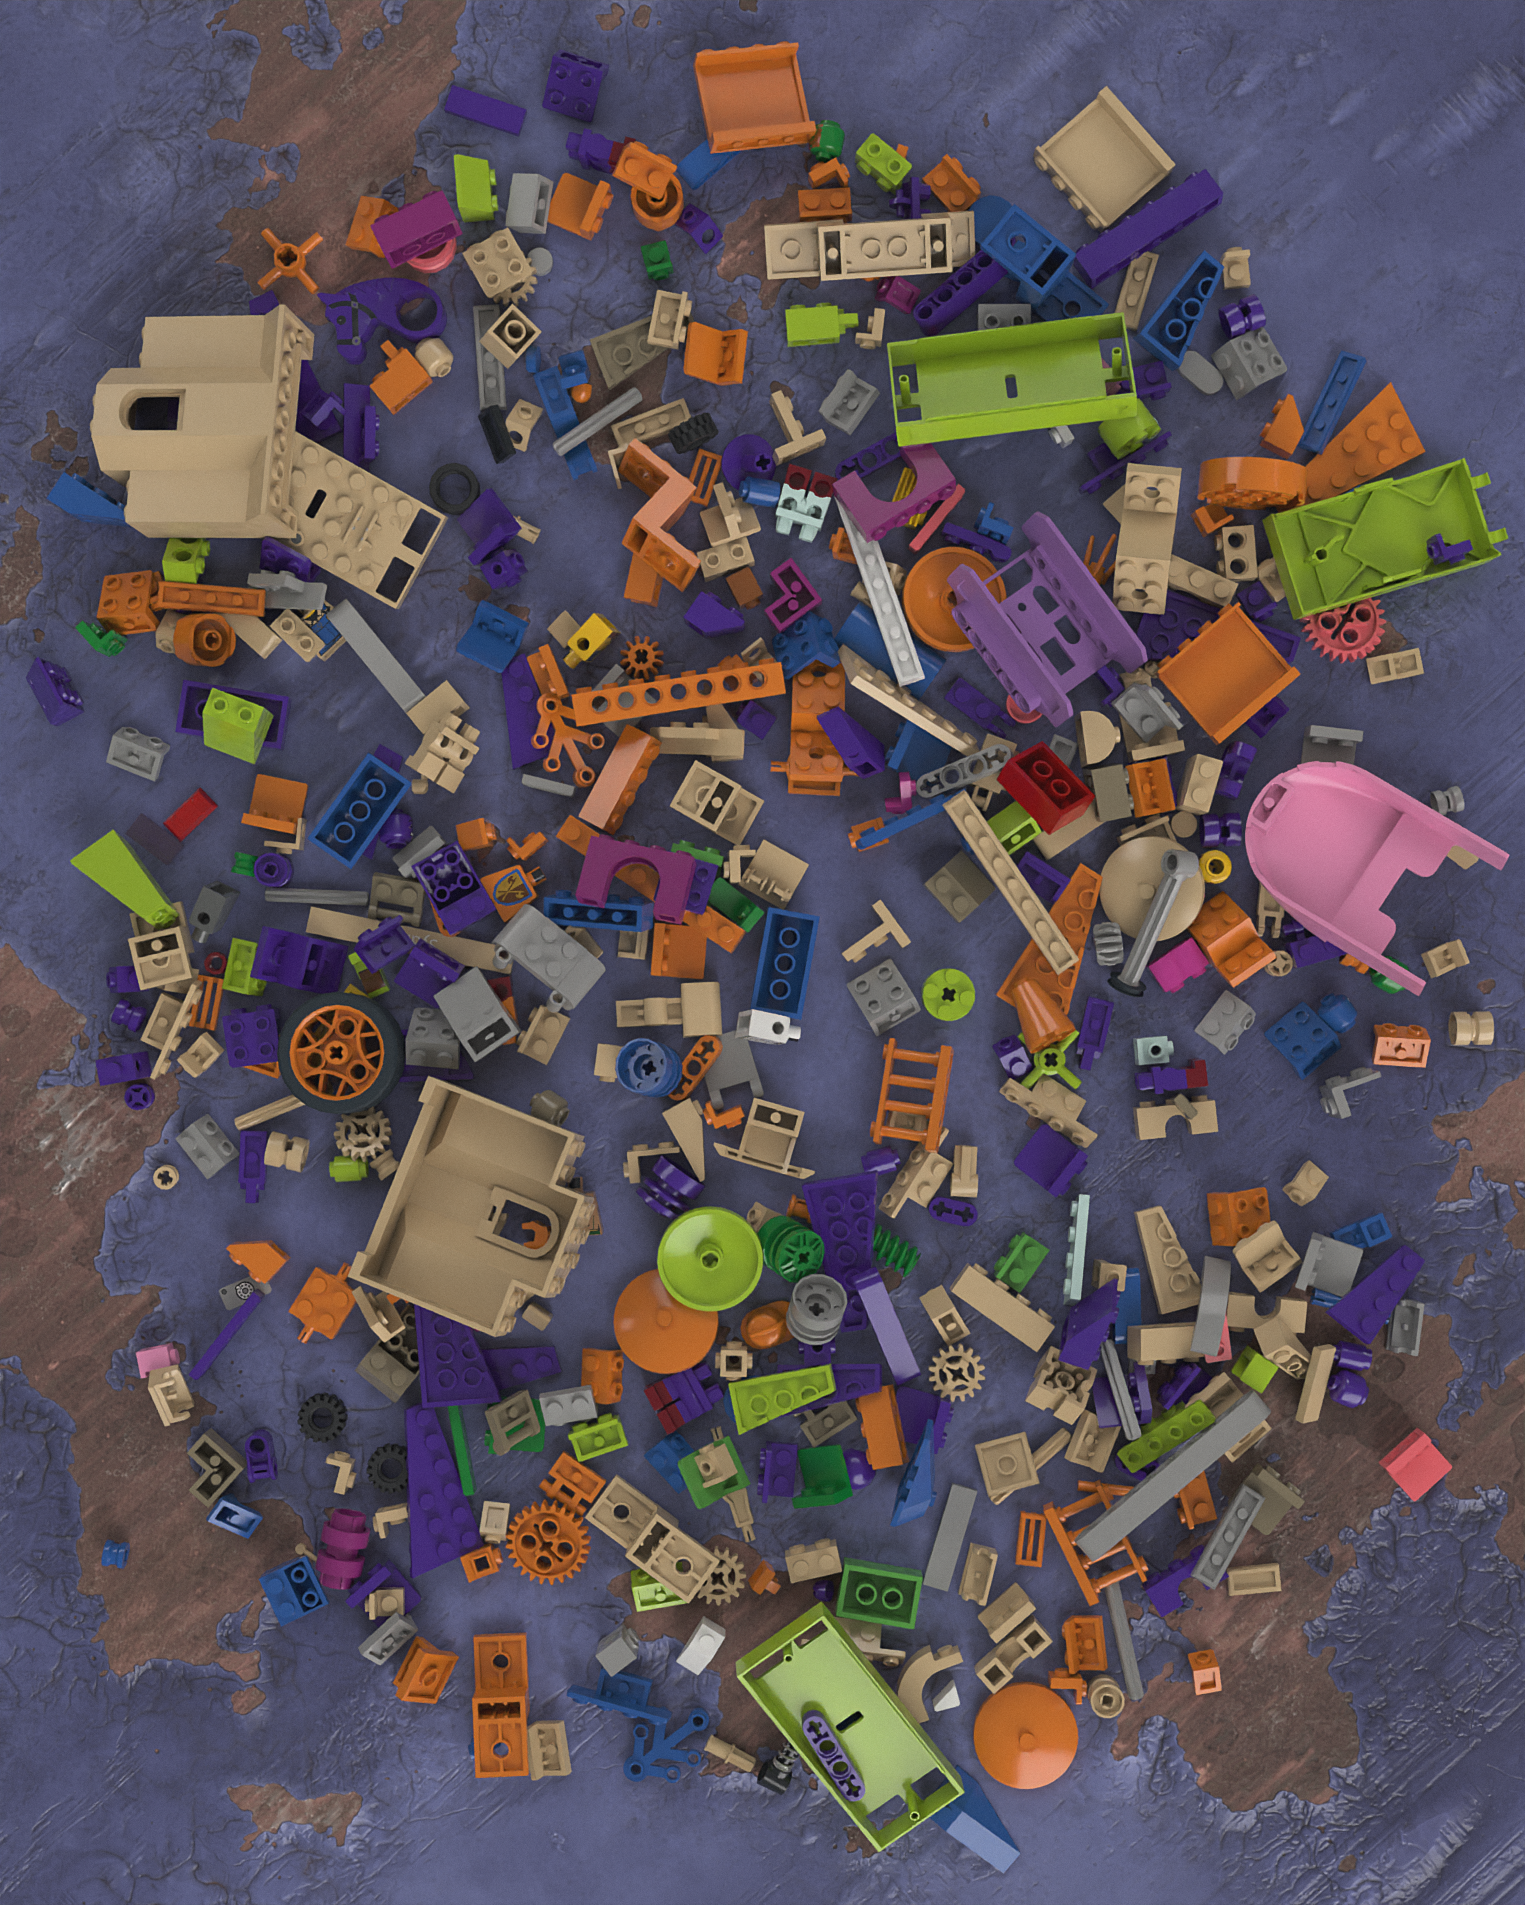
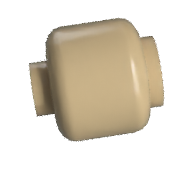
(434, 357)

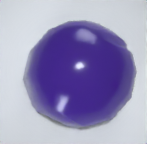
(859, 1470)

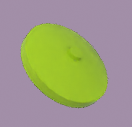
(710, 1258)

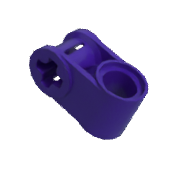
(261, 1462)

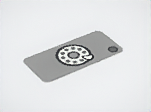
(238, 1292)

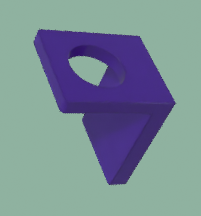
(695, 223)

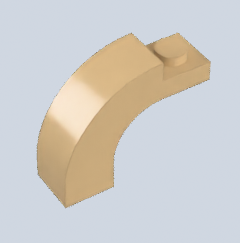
(917, 1671)

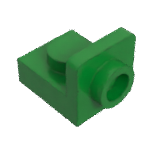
(657, 260)

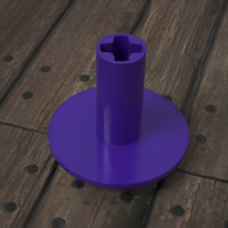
(747, 457)

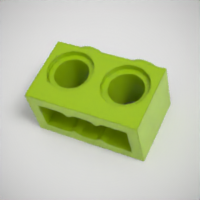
(185, 559)

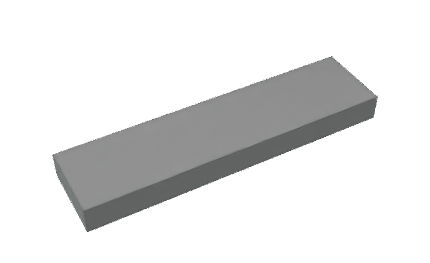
(490, 370)
(1227, 1536)
(949, 1537)

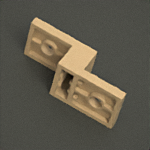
(652, 1538)

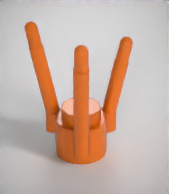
(1097, 569)

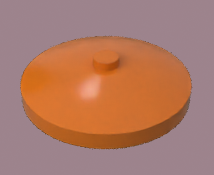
(930, 598)
(659, 1329)
(1025, 1735)

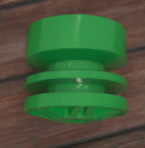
(790, 1248)

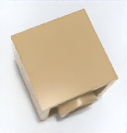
(510, 336)

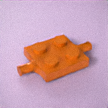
(823, 788)
(324, 1303)

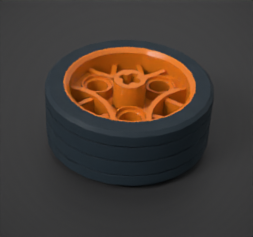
(296, 1061)

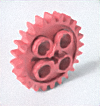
(1362, 633)

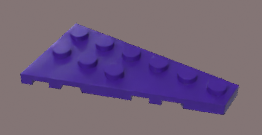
(844, 1218)

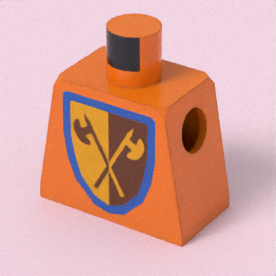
(512, 889)

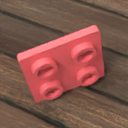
(1415, 1464)

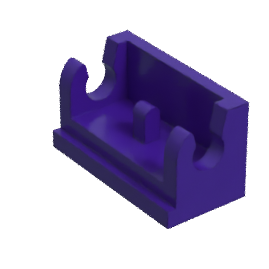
(1042, 878)

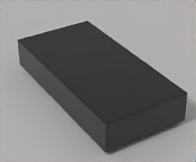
(497, 434)

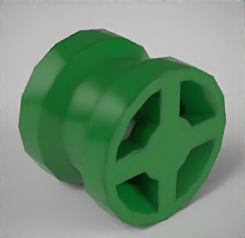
(244, 864)

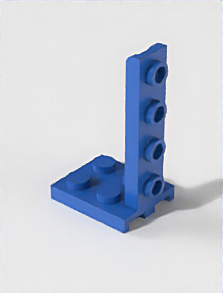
(915, 815)

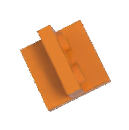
(424, 1672)

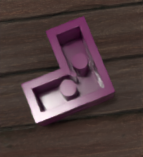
(797, 596)

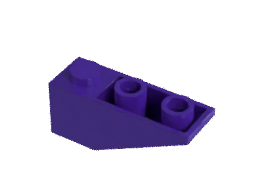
(856, 745)

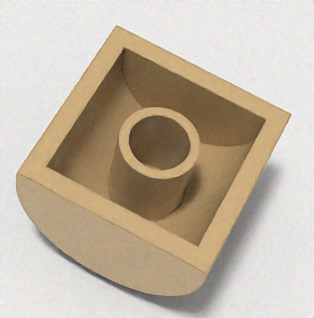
(1095, 737)

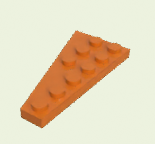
(1366, 448)

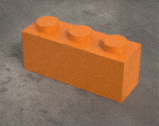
(882, 1429)

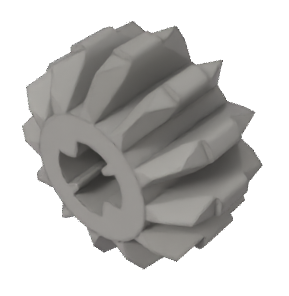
(1108, 943)

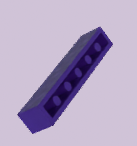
(1147, 228)

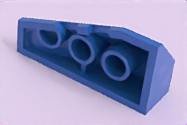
(917, 1483)
(976, 1824)

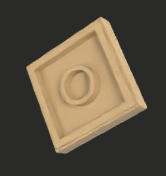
(1007, 1464)

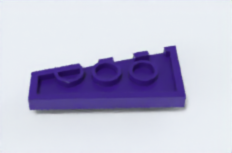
(521, 712)
(1375, 1297)
(521, 1365)
(850, 1381)

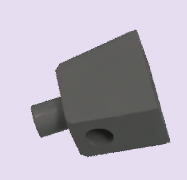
(212, 909)

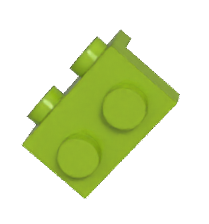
(882, 163)
(598, 1437)

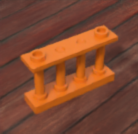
(933, 1111)
(1080, 1563)

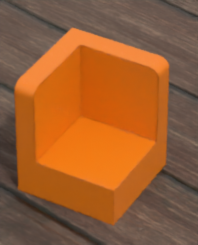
(1210, 519)

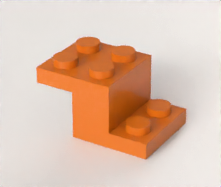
(1229, 940)

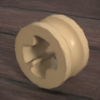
(173, 1172)

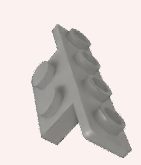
(287, 592)

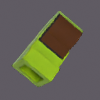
(375, 983)

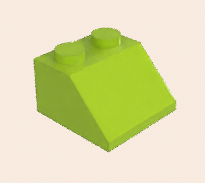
(474, 189)

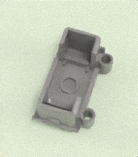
(549, 956)

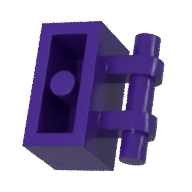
(1308, 949)

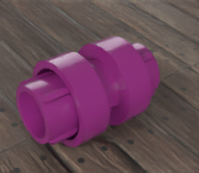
(344, 1538)

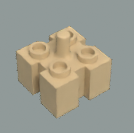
(1060, 1386)

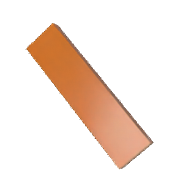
(211, 598)

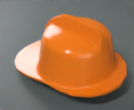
(766, 1326)

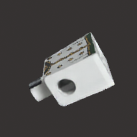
(758, 1026)

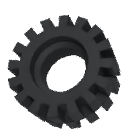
(693, 433)
(322, 1433)
(375, 1468)

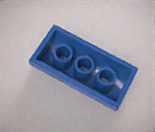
(864, 637)
(359, 810)
(784, 962)

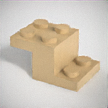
(717, 803)
(161, 954)
(1218, 1397)

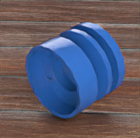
(635, 1066)

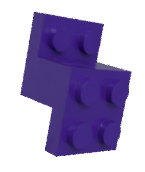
(298, 961)

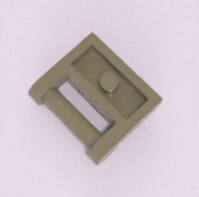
(396, 891)
(508, 1415)

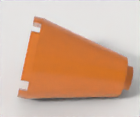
(1039, 1016)

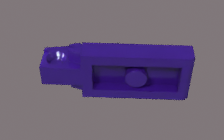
(1093, 1030)
(251, 1163)

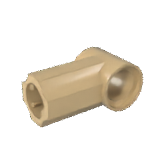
(964, 1177)

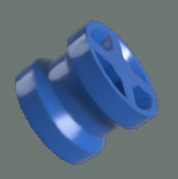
(115, 1554)

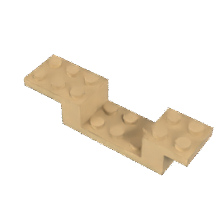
(870, 248)

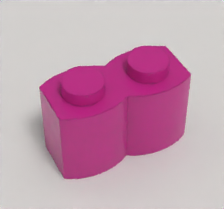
(1177, 965)

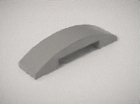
(1211, 1306)

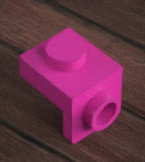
(907, 789)

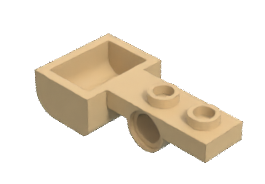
(696, 1010)

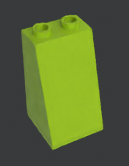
(235, 725)
(121, 872)

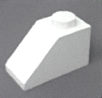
(701, 1646)

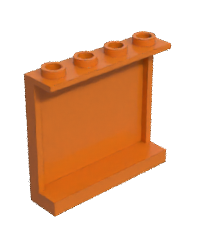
(752, 97)
(1225, 673)

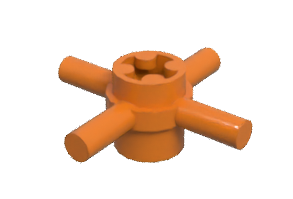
(297, 268)

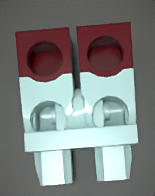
(803, 510)

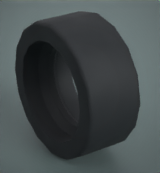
(437, 478)

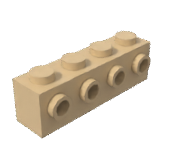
(1002, 1307)

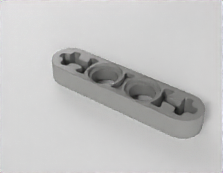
(965, 775)

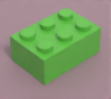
(878, 1593)

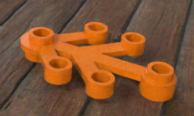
(563, 736)

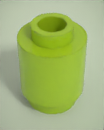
(347, 1170)

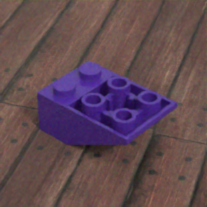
(54, 691)
(454, 888)
(1089, 1326)

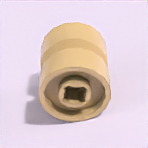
(1474, 1028)
(286, 1151)
(1105, 1696)

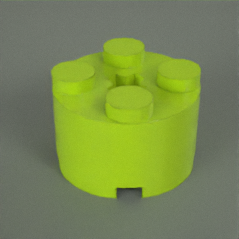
(1127, 434)
(962, 997)

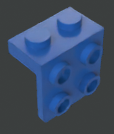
(493, 637)
(804, 642)
(917, 752)

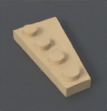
(1169, 1270)

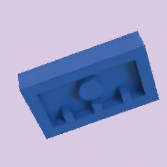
(996, 528)

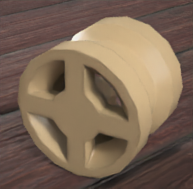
(1283, 963)
(385, 1164)

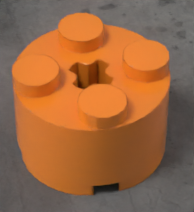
(659, 214)
(203, 640)

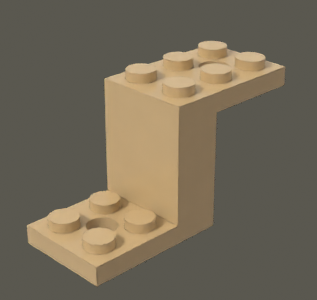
(1146, 538)

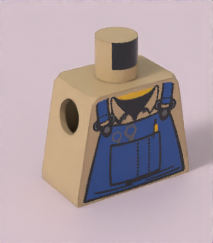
(324, 629)

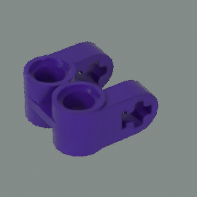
(1236, 762)

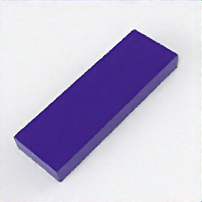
(485, 110)

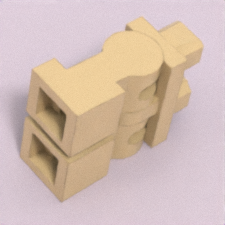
(444, 752)

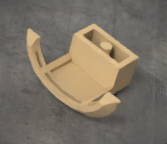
(769, 1139)

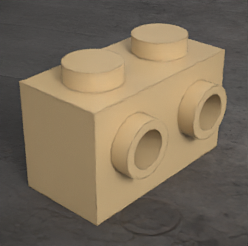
(813, 1560)

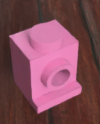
(156, 1358)

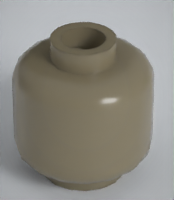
(550, 1107)

